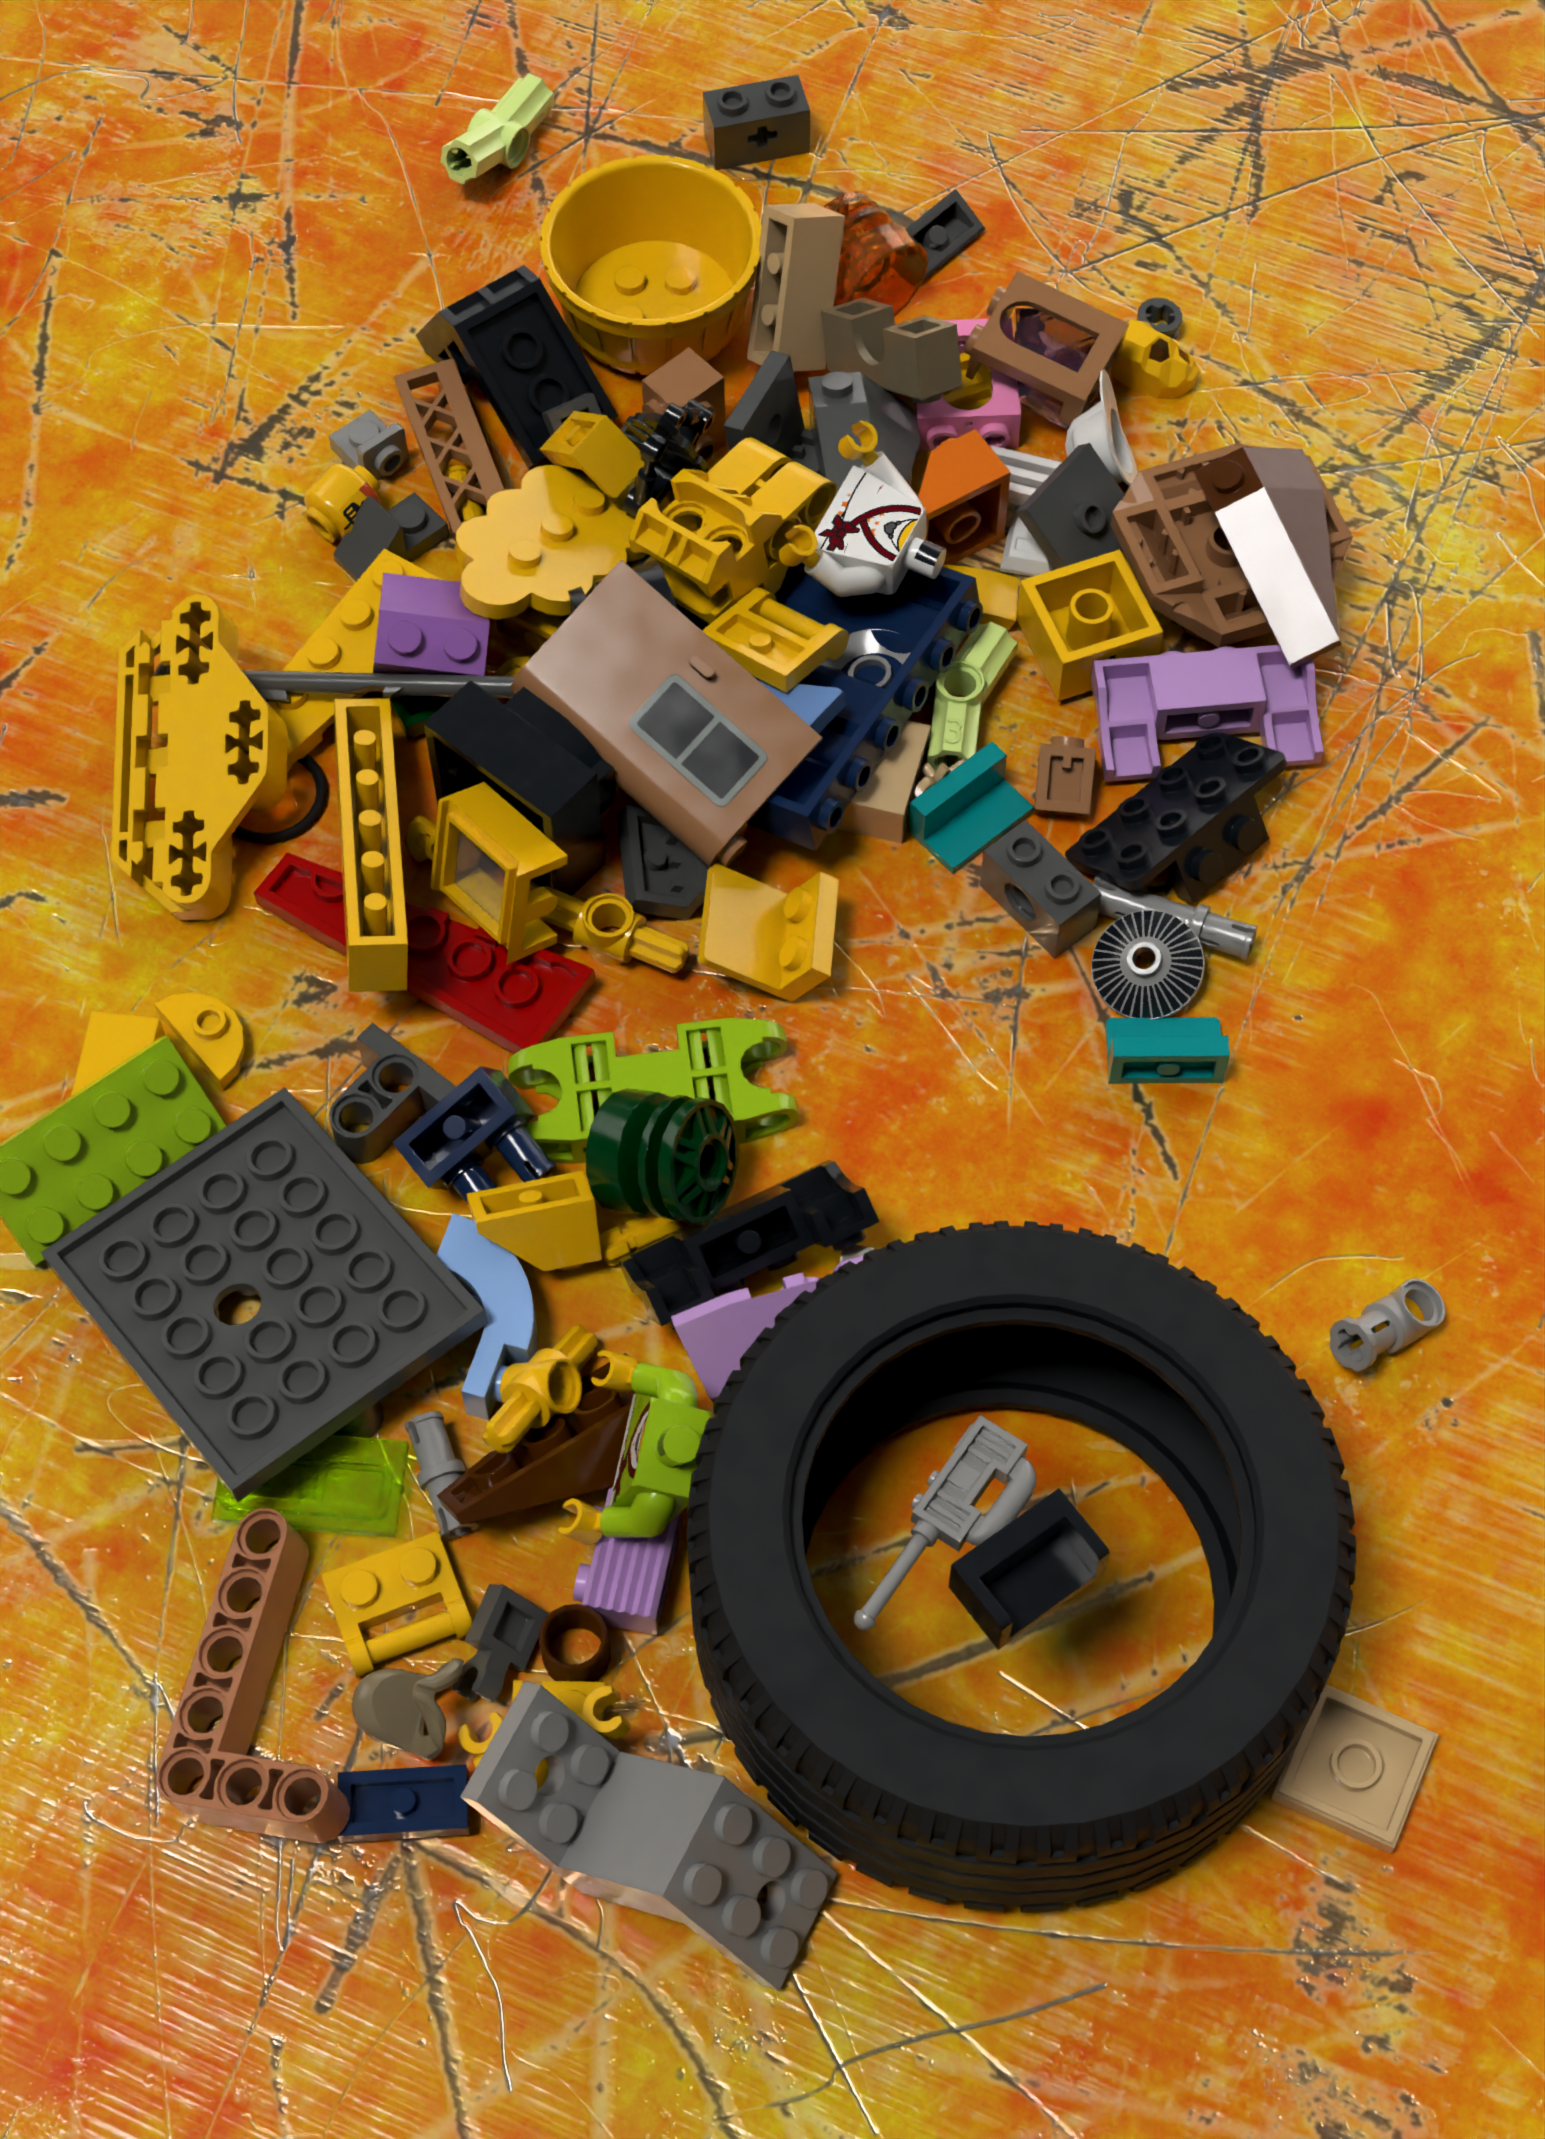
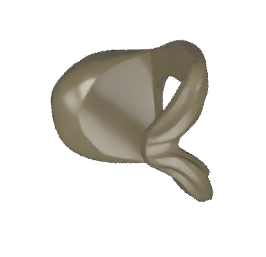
(395, 1704)

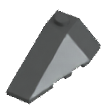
(844, 399)

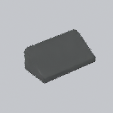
(945, 229)

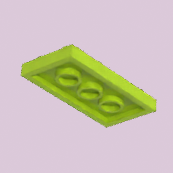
(101, 1145)

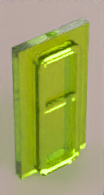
(333, 1488)

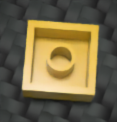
(1083, 617)

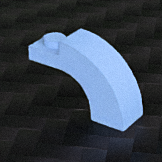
(504, 1293)

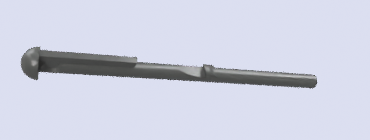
(277, 685)

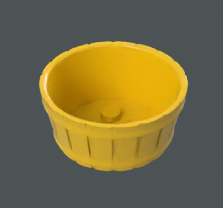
(651, 259)

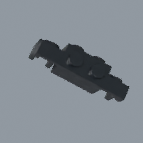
(746, 1237)

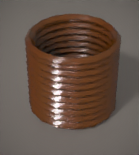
(568, 1618)

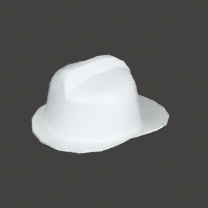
(1103, 430)

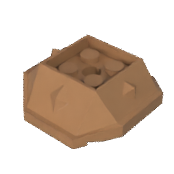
(1185, 558)

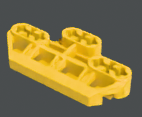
(204, 771)

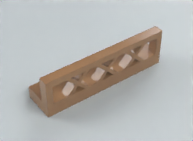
(466, 434)

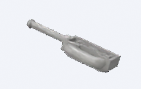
(949, 1503)

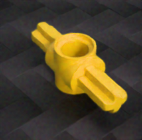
(614, 948)
(540, 1389)

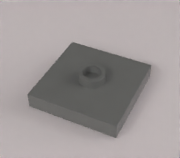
(1074, 510)

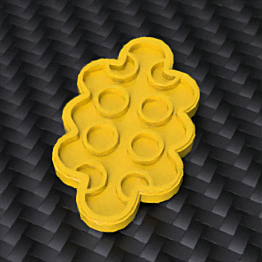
(542, 544)

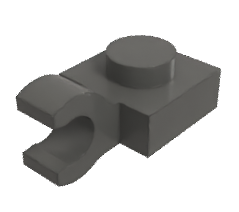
(504, 1636)

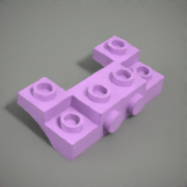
(1202, 695)

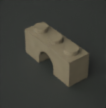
(904, 358)

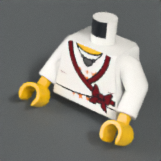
(869, 529)

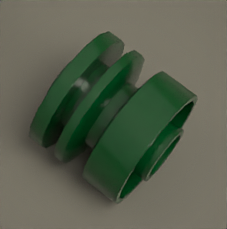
(662, 1155)

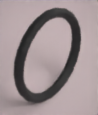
(305, 823)

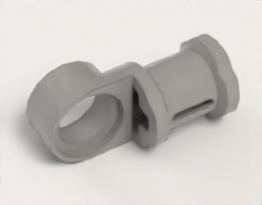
(1401, 1325)

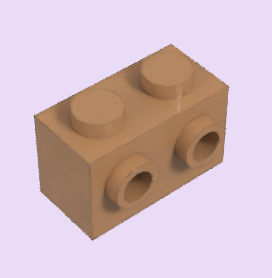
(686, 379)

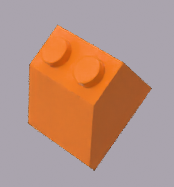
(965, 496)

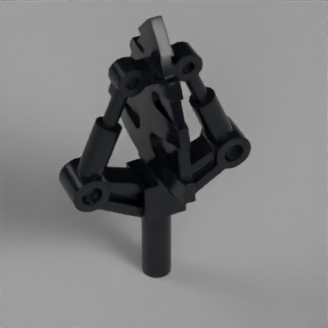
(666, 447)

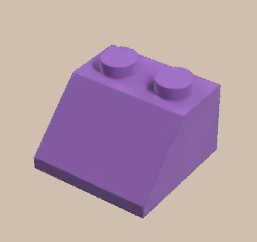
(428, 629)

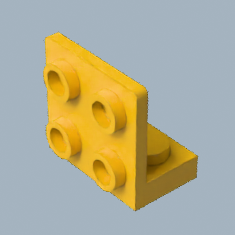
(766, 934)

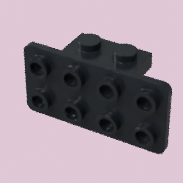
(1189, 819)

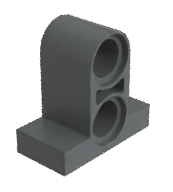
(371, 1103)

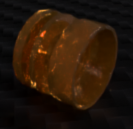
(876, 255)

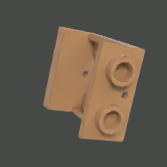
(1076, 390)

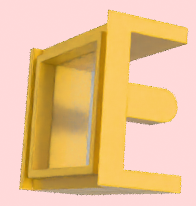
(486, 865)

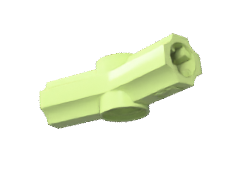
(499, 134)
(974, 676)

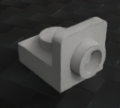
(371, 444)

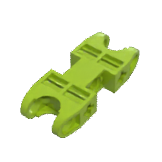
(732, 1050)

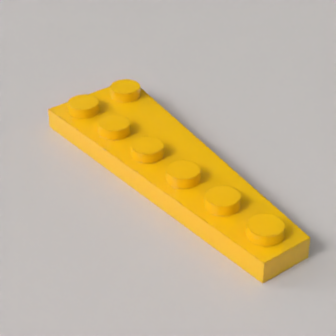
(339, 644)

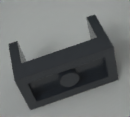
(1028, 1568)

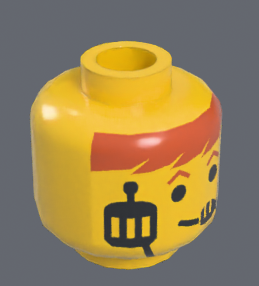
(337, 498)

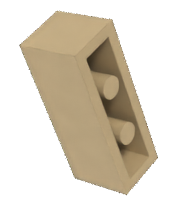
(795, 283)

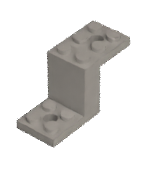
(650, 1835)

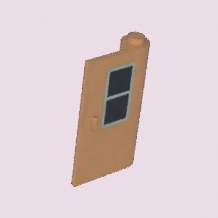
(678, 743)

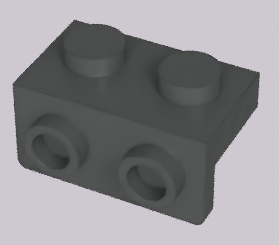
(657, 868)

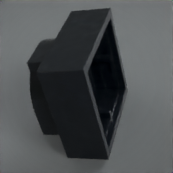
(534, 764)

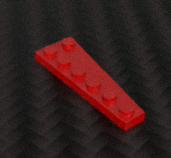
(448, 962)

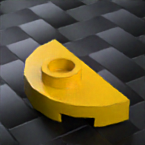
(208, 1031)

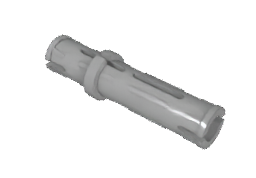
(1211, 929)

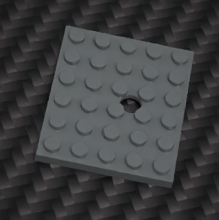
(340, 1278)

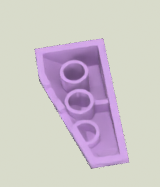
(726, 1326)

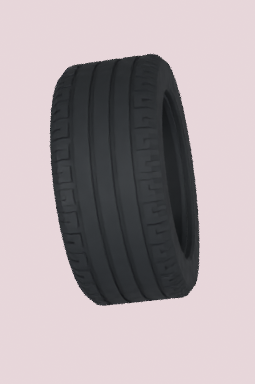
(1063, 1331)

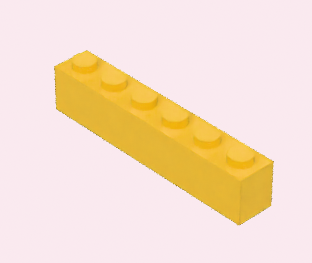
(370, 846)

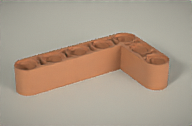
(240, 1696)

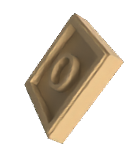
(1356, 1769)

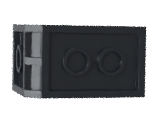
(517, 352)

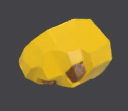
(1154, 363)

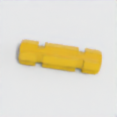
(638, 1234)

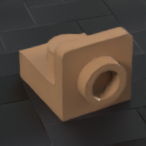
(1064, 777)

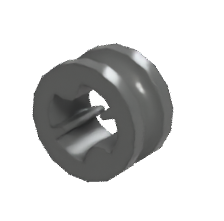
(1161, 309)

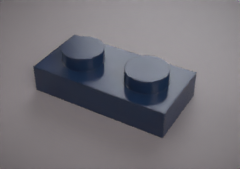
(405, 1803)

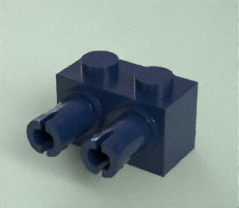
(466, 1128)

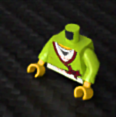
(654, 1455)

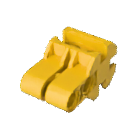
(741, 526)

